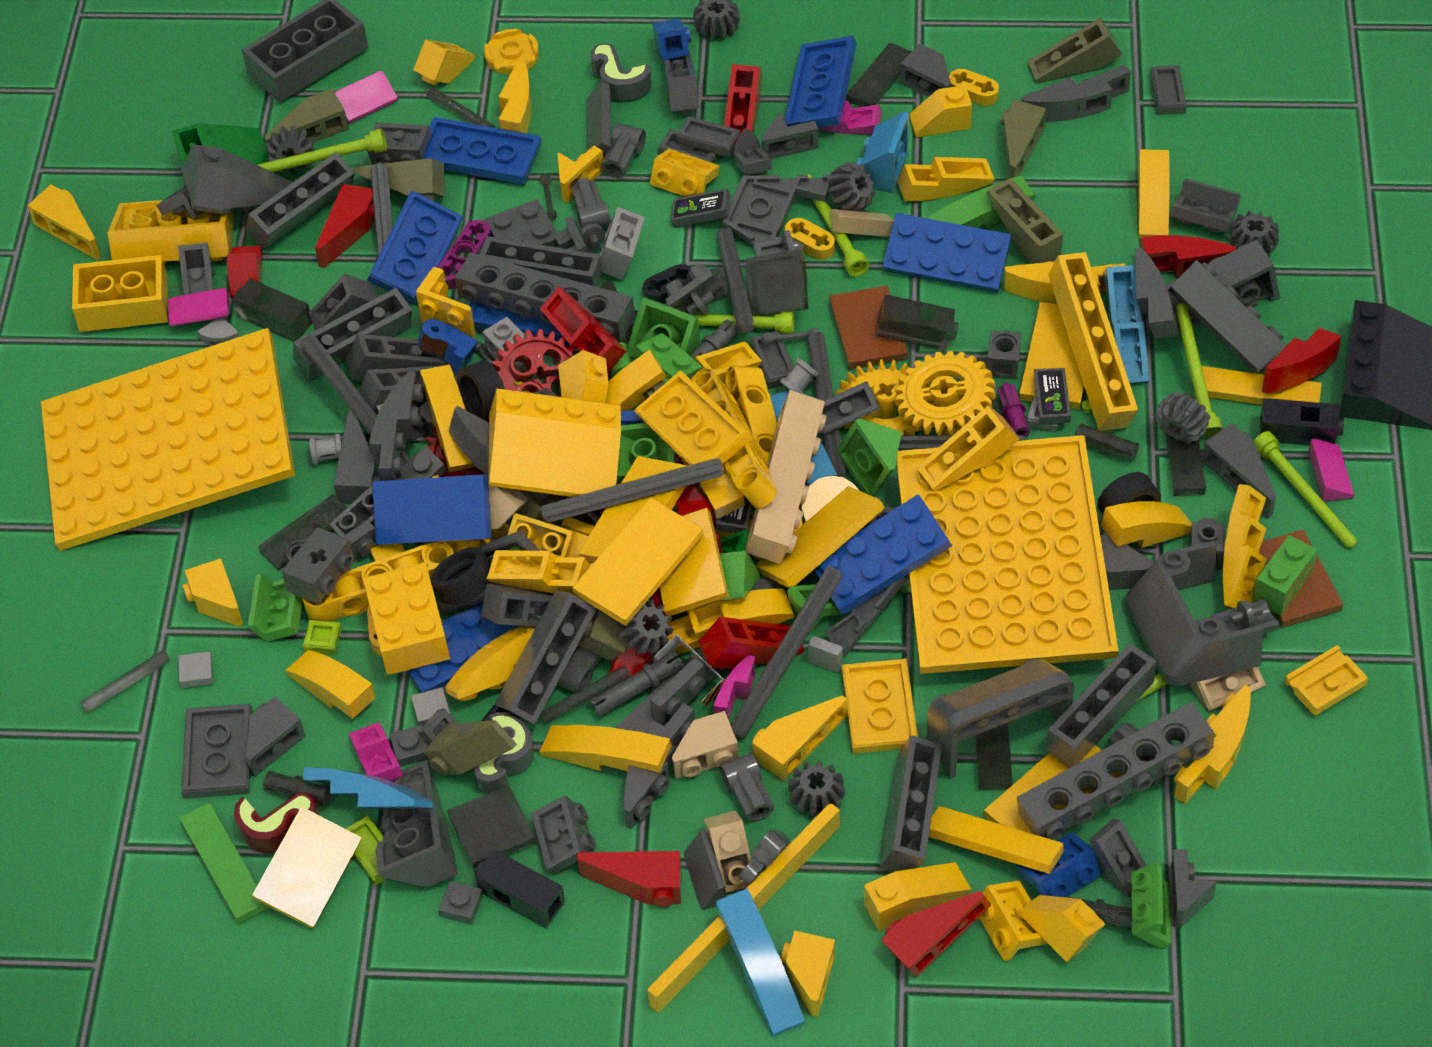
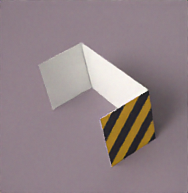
(671, 645)

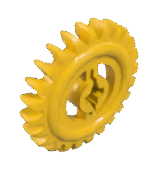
(883, 385)
(944, 392)

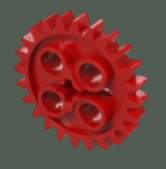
(531, 353)

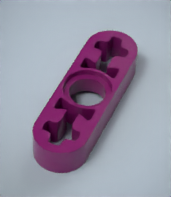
(464, 243)

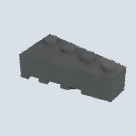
(1245, 270)

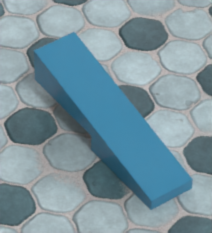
(1127, 321)

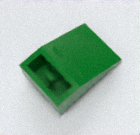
(238, 140)

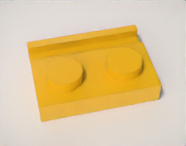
(1326, 680)

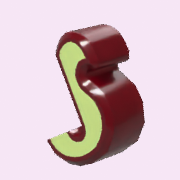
(268, 832)

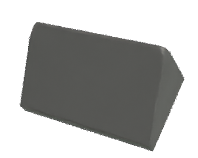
(848, 406)
(704, 871)

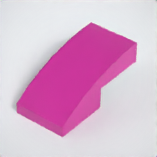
(857, 120)
(736, 686)
(375, 752)

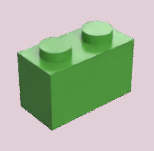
(1285, 574)

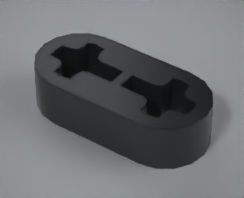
(662, 279)

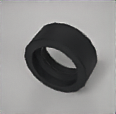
(478, 387)
(1132, 486)
(461, 576)

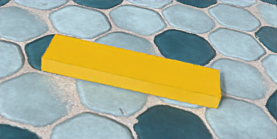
(1248, 386)
(995, 839)

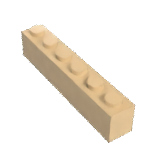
(789, 468)

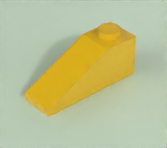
(59, 215)
(584, 377)
(968, 449)
(794, 737)
(912, 891)

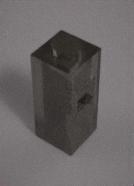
(272, 310)
(916, 322)

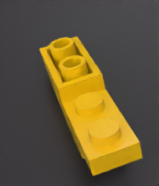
(1034, 283)
(549, 537)
(758, 605)
(489, 665)
(1229, 733)

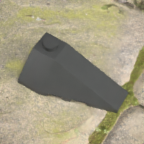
(226, 181)
(417, 840)

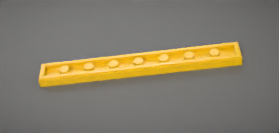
(761, 890)

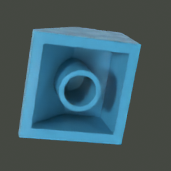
(886, 152)

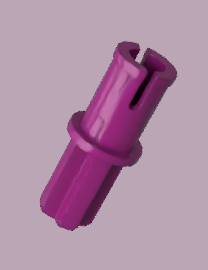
(1013, 409)

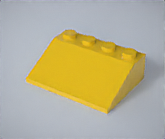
(143, 231)
(552, 443)

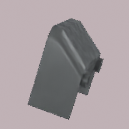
(1184, 647)
(994, 703)

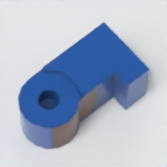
(447, 343)

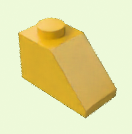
(442, 61)
(943, 112)
(212, 592)
(1063, 923)
(808, 967)

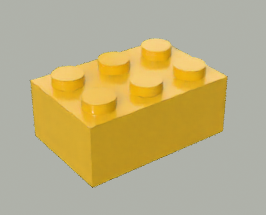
(120, 293)
(406, 618)

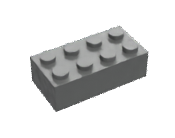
(305, 48)

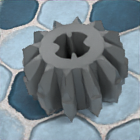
(716, 18)
(286, 139)
(851, 187)
(1254, 227)
(1182, 417)
(656, 633)
(816, 788)

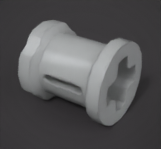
(799, 376)
(325, 448)

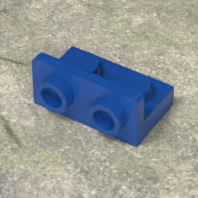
(1072, 871)

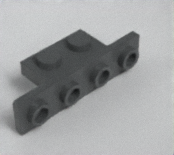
(670, 695)

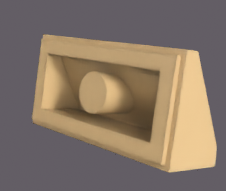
(861, 223)
(1215, 690)

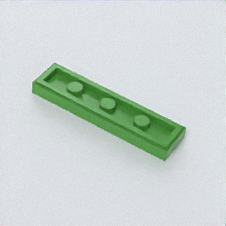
(222, 862)

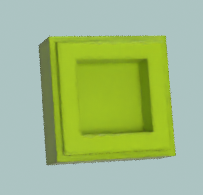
(322, 637)

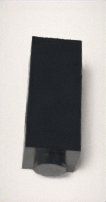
(1301, 421)
(519, 888)

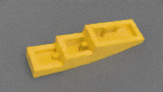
(632, 381)
(442, 399)
(1242, 547)
(536, 570)
(605, 746)

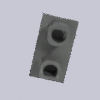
(571, 238)
(696, 293)
(1247, 616)

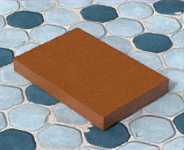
(856, 325)
(1317, 594)

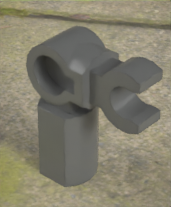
(765, 853)

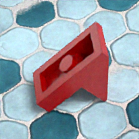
(242, 265)

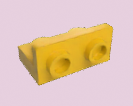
(682, 173)
(1004, 923)

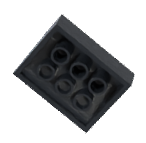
(1387, 367)

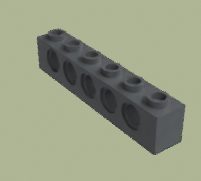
(526, 290)
(1124, 756)

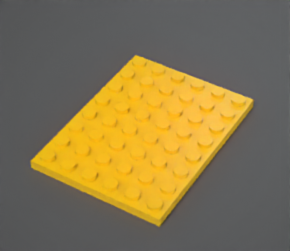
(165, 439)
(1021, 562)

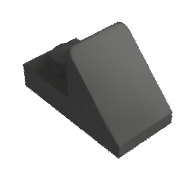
(785, 140)
(196, 268)
(1117, 855)
(1187, 893)

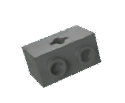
(318, 565)

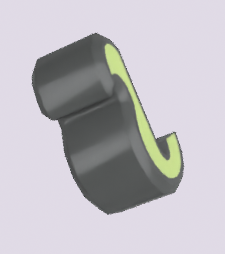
(623, 85)
(493, 773)

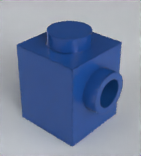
(671, 38)

